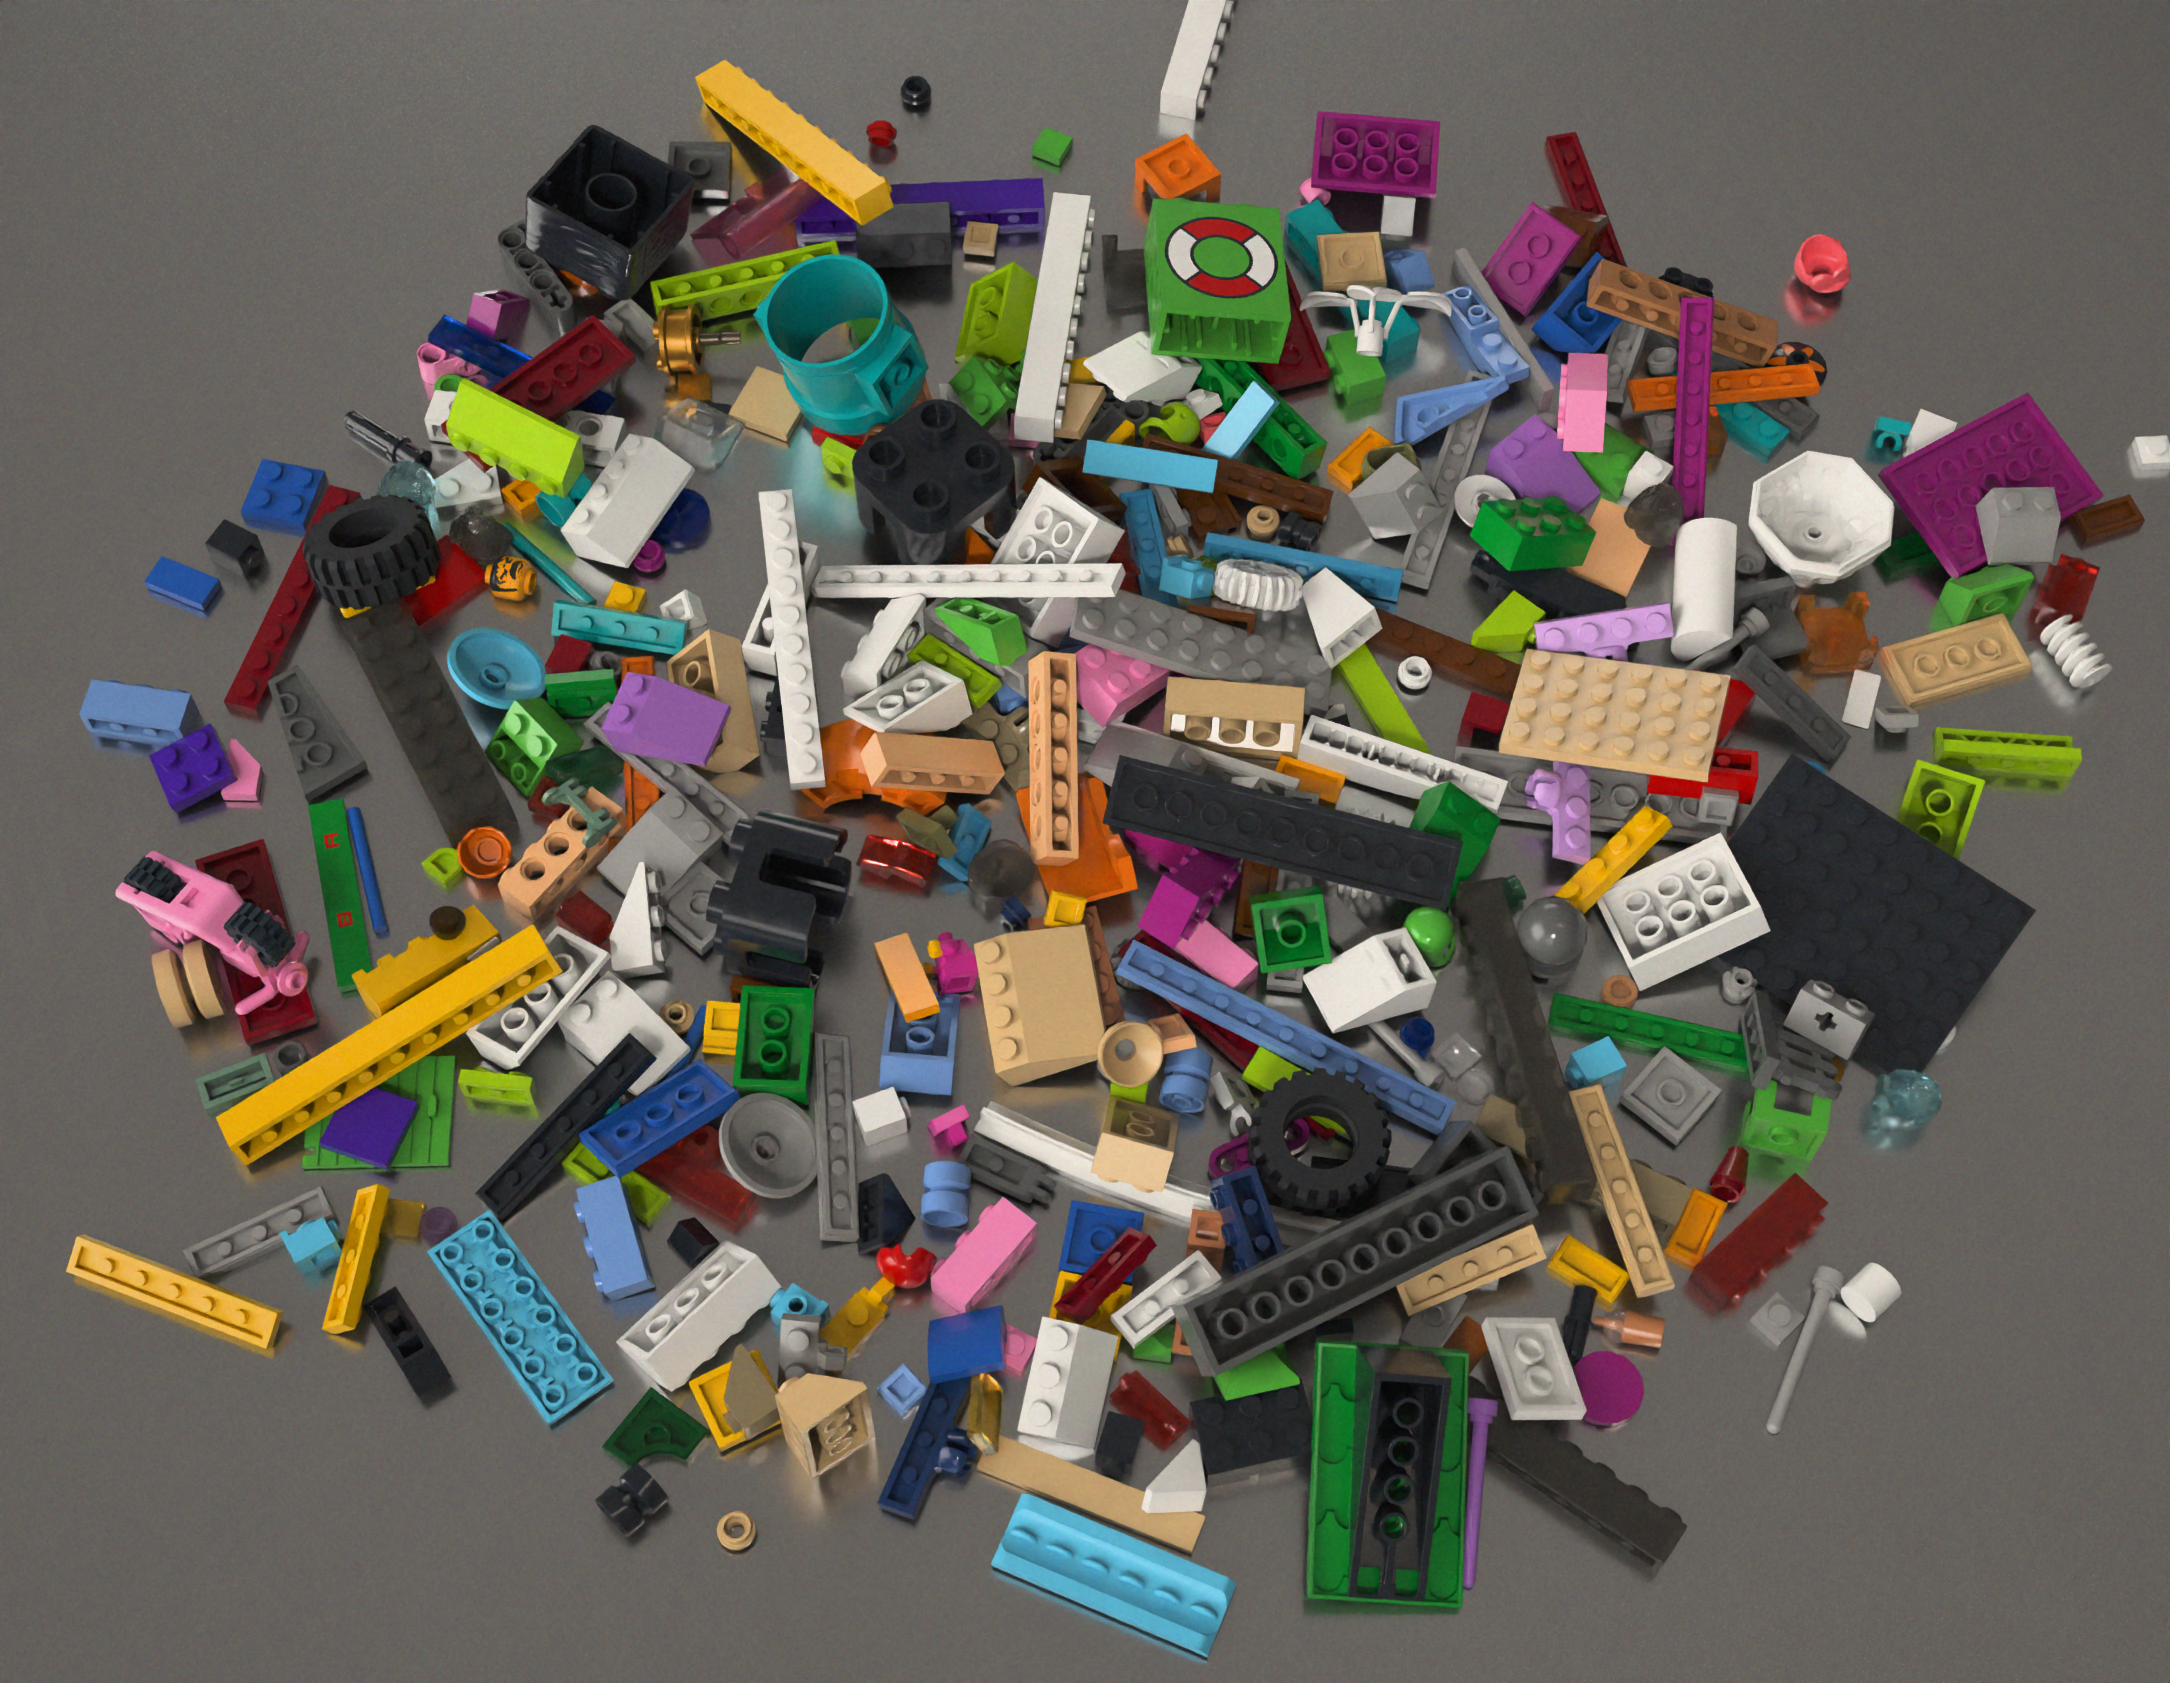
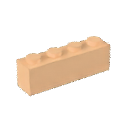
(931, 763)

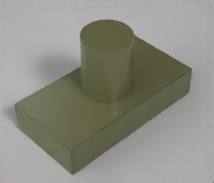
(930, 831)

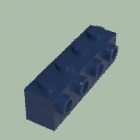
(1246, 1217)

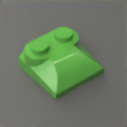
(1612, 466)
(1259, 1374)

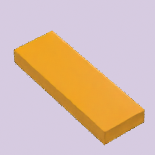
(906, 977)

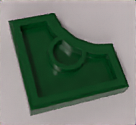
(655, 1431)

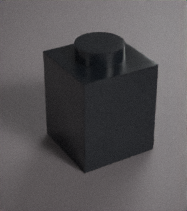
(235, 548)
(1119, 1444)

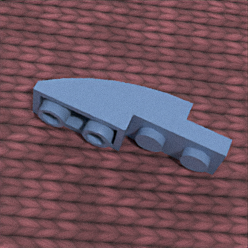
(1481, 336)

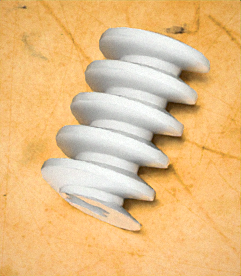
(2072, 652)

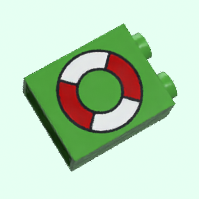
(1216, 281)

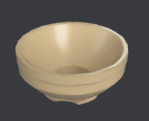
(1142, 1062)

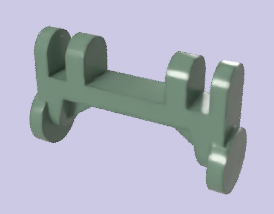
(572, 794)

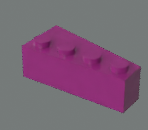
(1188, 894)

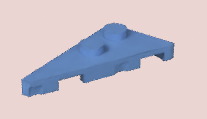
(1429, 411)

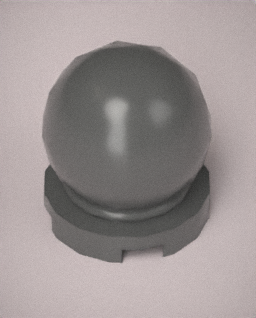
(1552, 937)

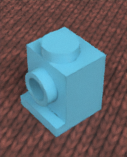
(1186, 577)
(313, 1244)
(785, 1300)

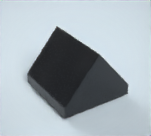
(692, 1241)

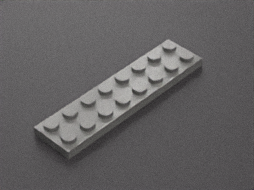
(1198, 646)
(1613, 796)

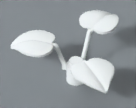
(1371, 333)

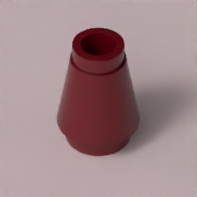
(1731, 1175)

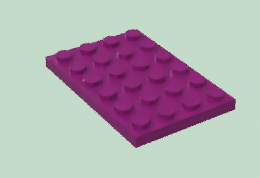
(1999, 450)

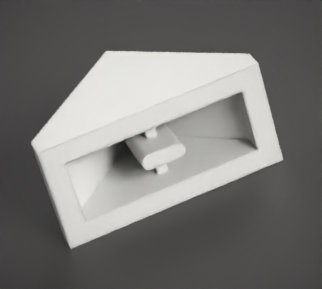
(1180, 1485)

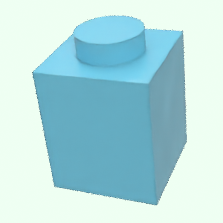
(1595, 1065)

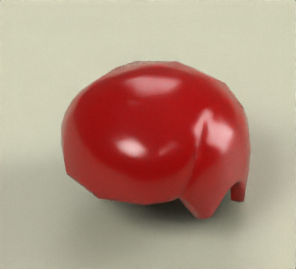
(903, 1269)

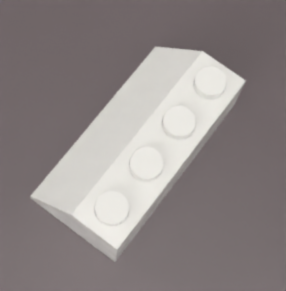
(627, 501)
(518, 1028)
(699, 1314)

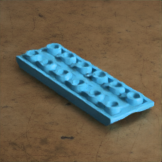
(520, 1317)
(1114, 1574)

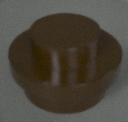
(447, 922)

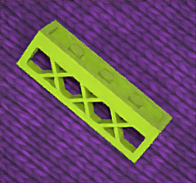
(2006, 752)

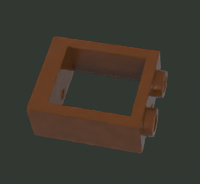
(1088, 488)

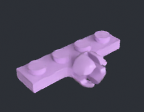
(1605, 632)
(1567, 799)

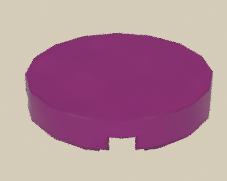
(1609, 1388)

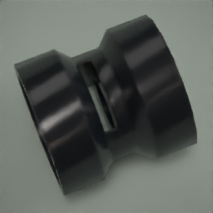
(1300, 532)

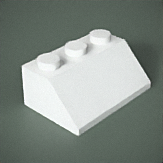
(885, 649)
(1067, 1383)

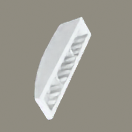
(1391, 765)

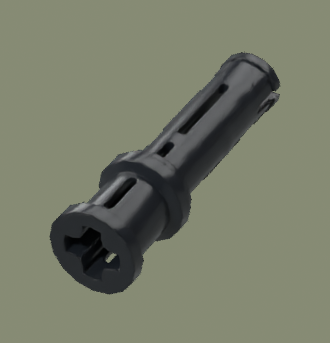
(397, 447)

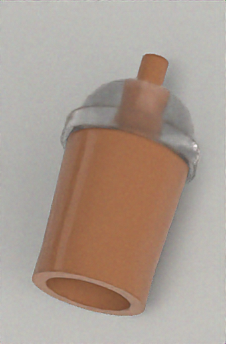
(1632, 1327)

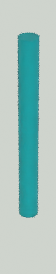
(550, 567)

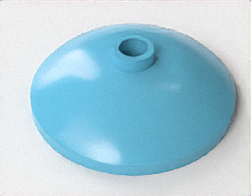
(495, 667)

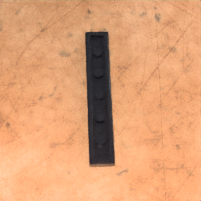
(562, 1128)

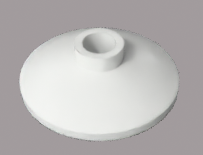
(1473, 491)

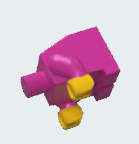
(954, 964)

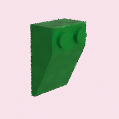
(1456, 815)
(775, 1042)

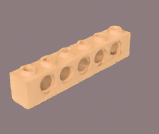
(1053, 759)

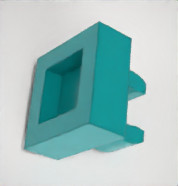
(1893, 429)

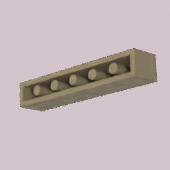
(1662, 1194)

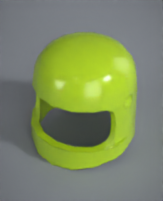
(1177, 422)

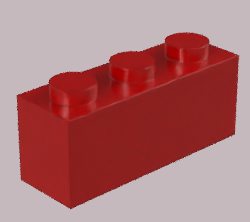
(1729, 770)

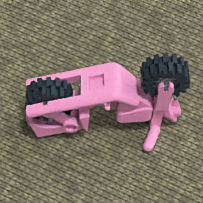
(199, 906)

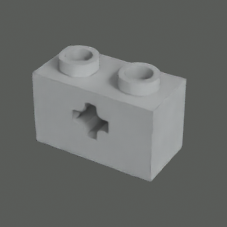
(1811, 1020)

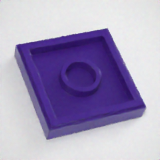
(370, 1127)

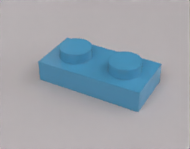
(968, 838)

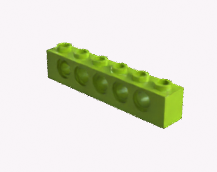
(734, 285)

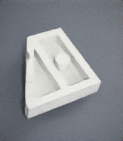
(465, 487)

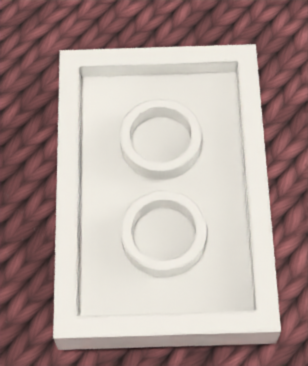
(1533, 1368)

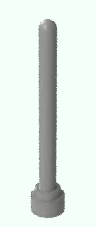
(1751, 624)
(1426, 1072)
(1826, 1284)

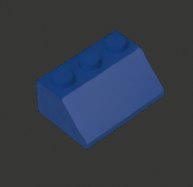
(1571, 324)

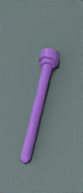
(1481, 1415)

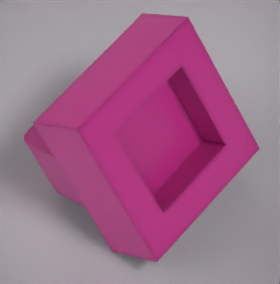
(951, 1125)

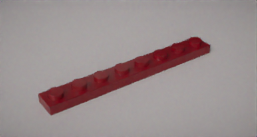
(281, 621)

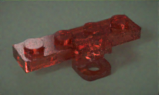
(693, 1174)

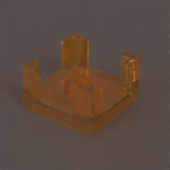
(1836, 635)

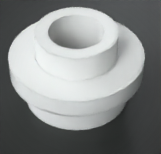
(1417, 665)

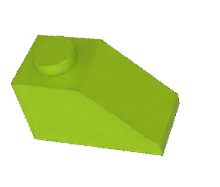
(1508, 626)

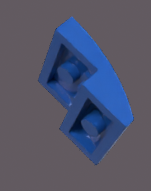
(966, 1344)

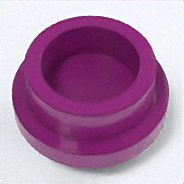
(650, 557)

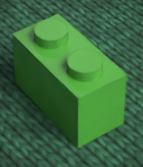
(1354, 374)

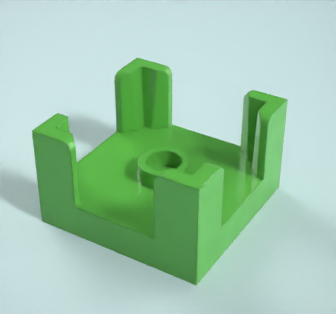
(1783, 1130)

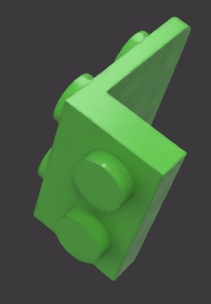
(986, 389)

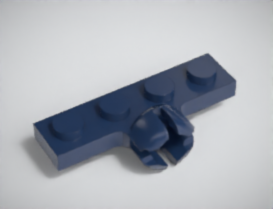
(930, 1448)

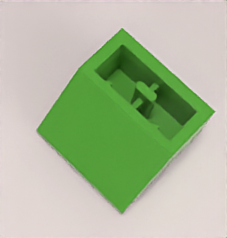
(529, 738)

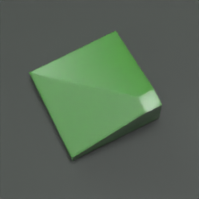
(1157, 1346)

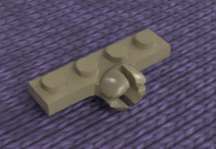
(1009, 737)

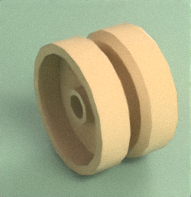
(182, 985)

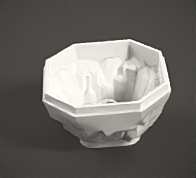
(1820, 517)

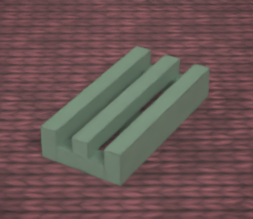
(237, 1089)

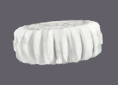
(1257, 584)

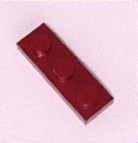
(1105, 1276)

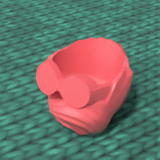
(1822, 264)

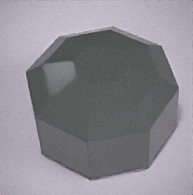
(290, 1056)

